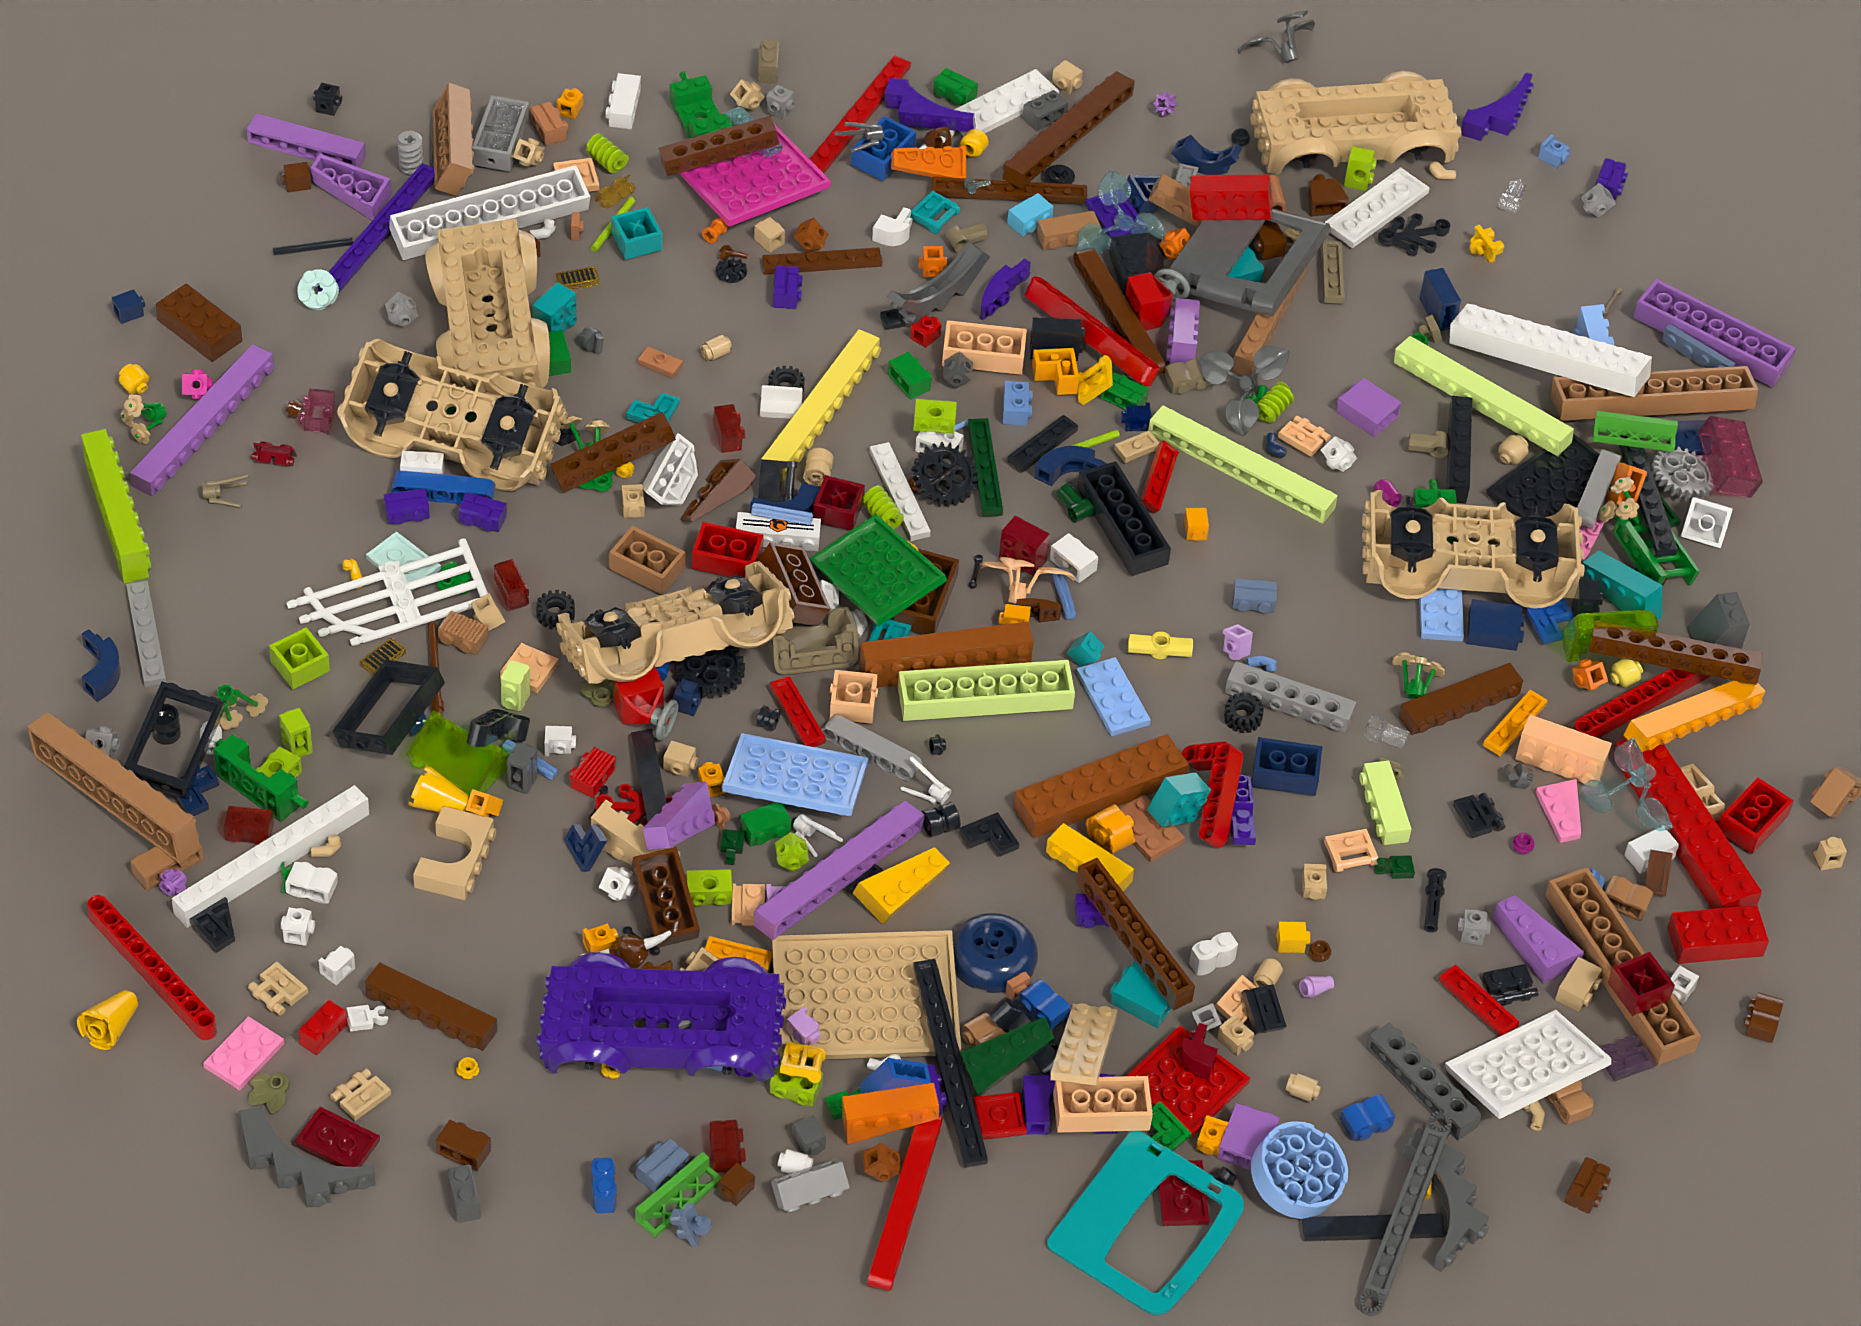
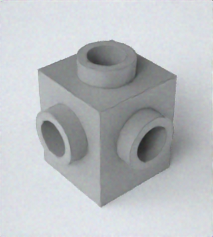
(780, 102)
(1598, 200)
(401, 310)
(104, 738)
(1473, 927)

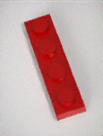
(1159, 476)
(797, 712)
(1478, 1000)

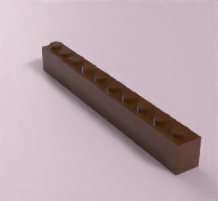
(1068, 129)

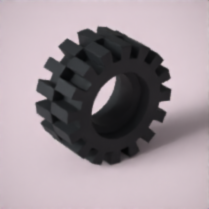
(787, 375)
(554, 600)
(1243, 703)

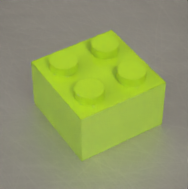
(299, 658)

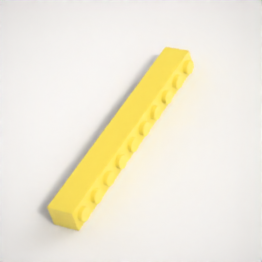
(824, 399)

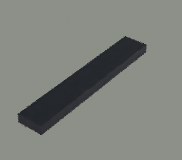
(649, 772)
(1366, 1227)

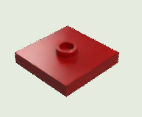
(1000, 1115)

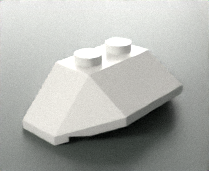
(672, 473)

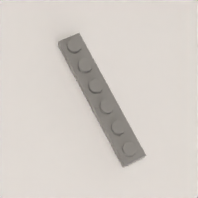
(146, 633)

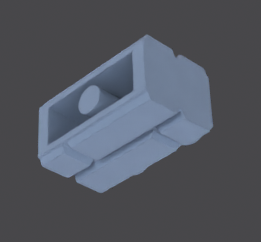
(1254, 595)
(661, 1165)

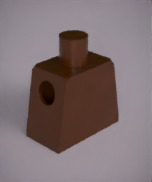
(1326, 196)

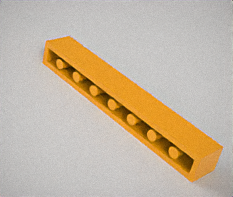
(1694, 714)

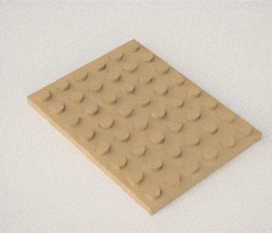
(864, 990)

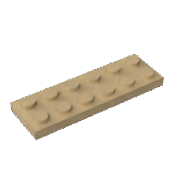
(1084, 1044)

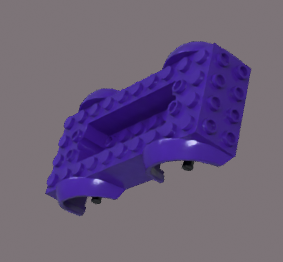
(599, 998)

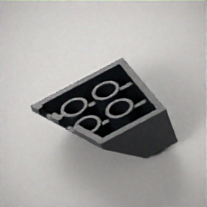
(1135, 256)

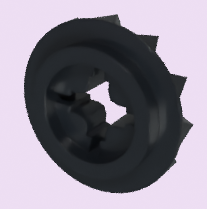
(1058, 171)
(727, 274)

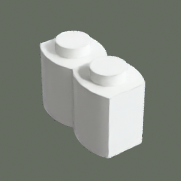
(311, 882)
(1213, 953)

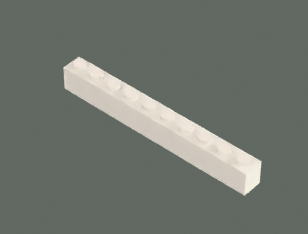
(267, 857)

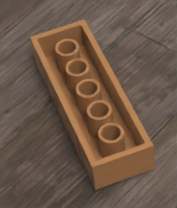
(452, 139)

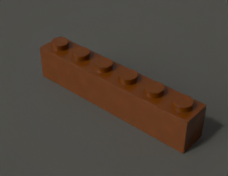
(1461, 699)
(431, 1006)

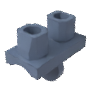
(690, 1224)

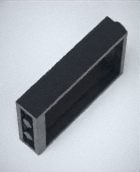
(430, 684)
(162, 781)

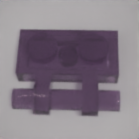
(1629, 1062)

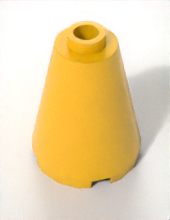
(436, 791)
(107, 1019)

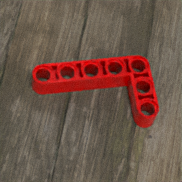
(1225, 767)

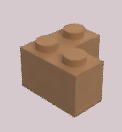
(1836, 791)

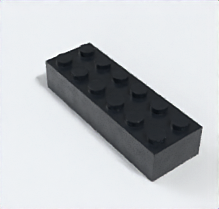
(1124, 518)

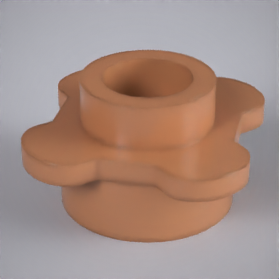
(721, 815)

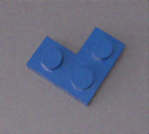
(1546, 619)

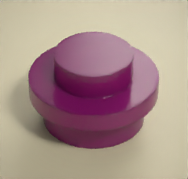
(1523, 843)

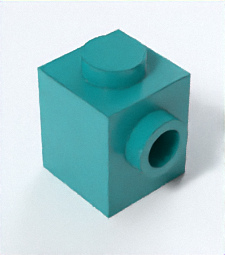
(1086, 649)

